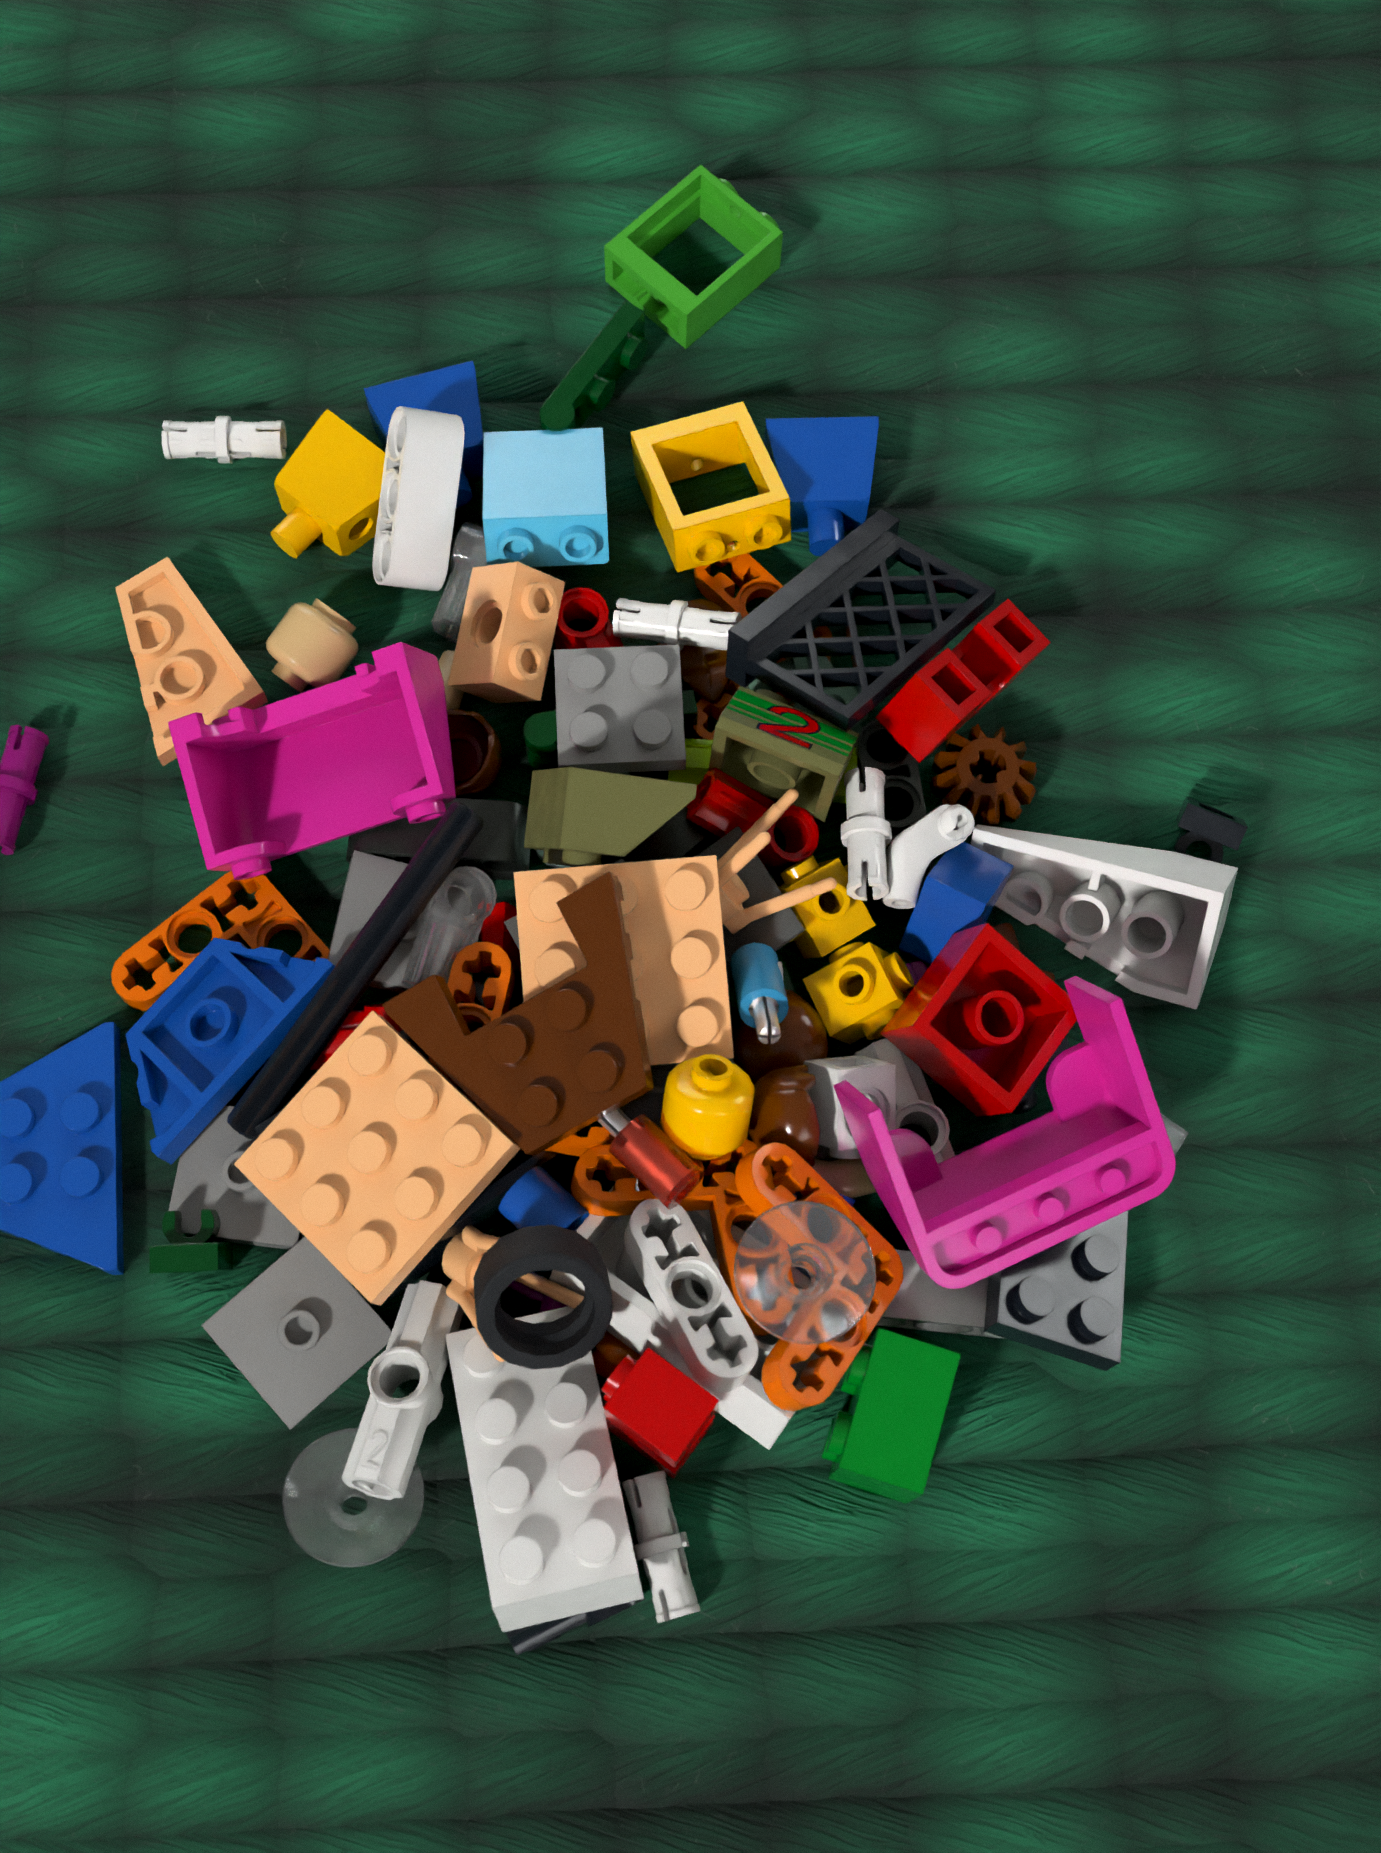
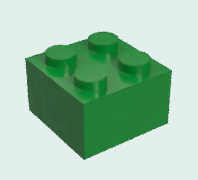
(892, 1416)

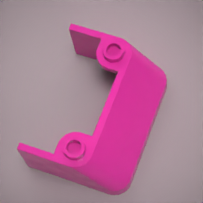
(1039, 1181)

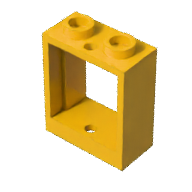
(701, 446)

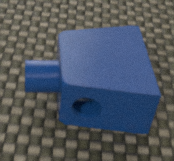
(444, 391)
(825, 472)

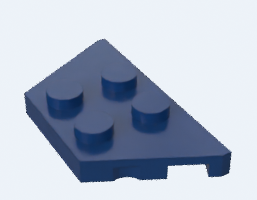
(215, 1034)
(66, 1151)

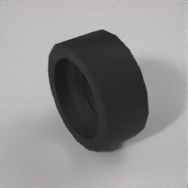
(544, 1343)

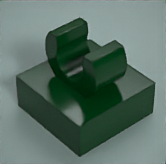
(191, 1253)

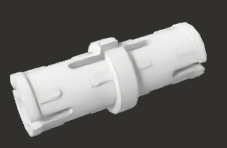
(224, 439)
(673, 623)
(866, 834)
(661, 1546)

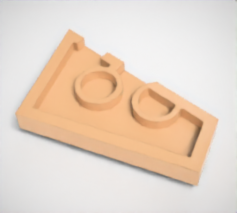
(180, 655)

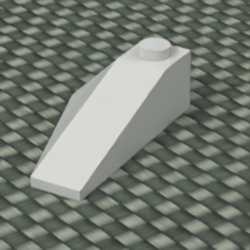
(1124, 906)

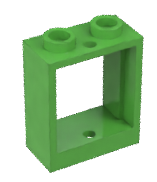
(658, 293)

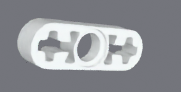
(697, 1264)

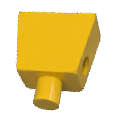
(329, 489)

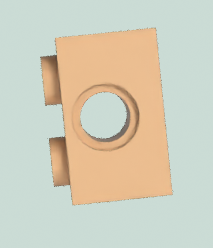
(506, 633)

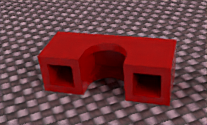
(962, 680)
(657, 1410)

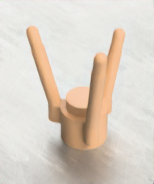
(732, 888)
(460, 1265)

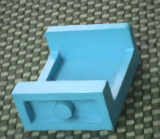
(545, 497)

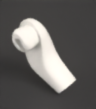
(918, 845)

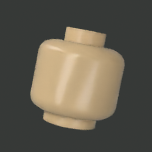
(312, 645)

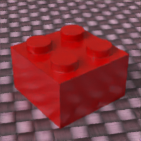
(982, 1021)

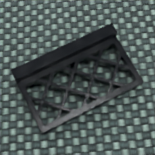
(823, 597)

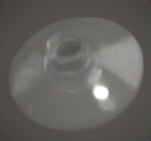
(823, 1245)
(314, 1511)

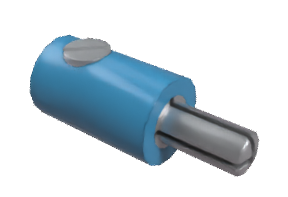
(760, 989)

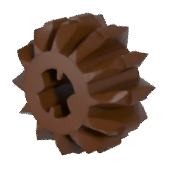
(997, 762)

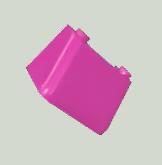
(319, 763)

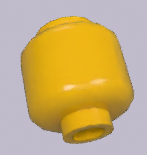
(707, 1106)

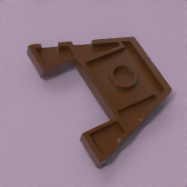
(557, 1055)

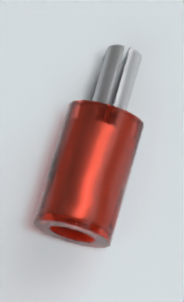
(652, 1157)

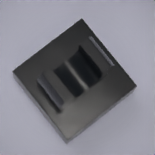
(1208, 825)

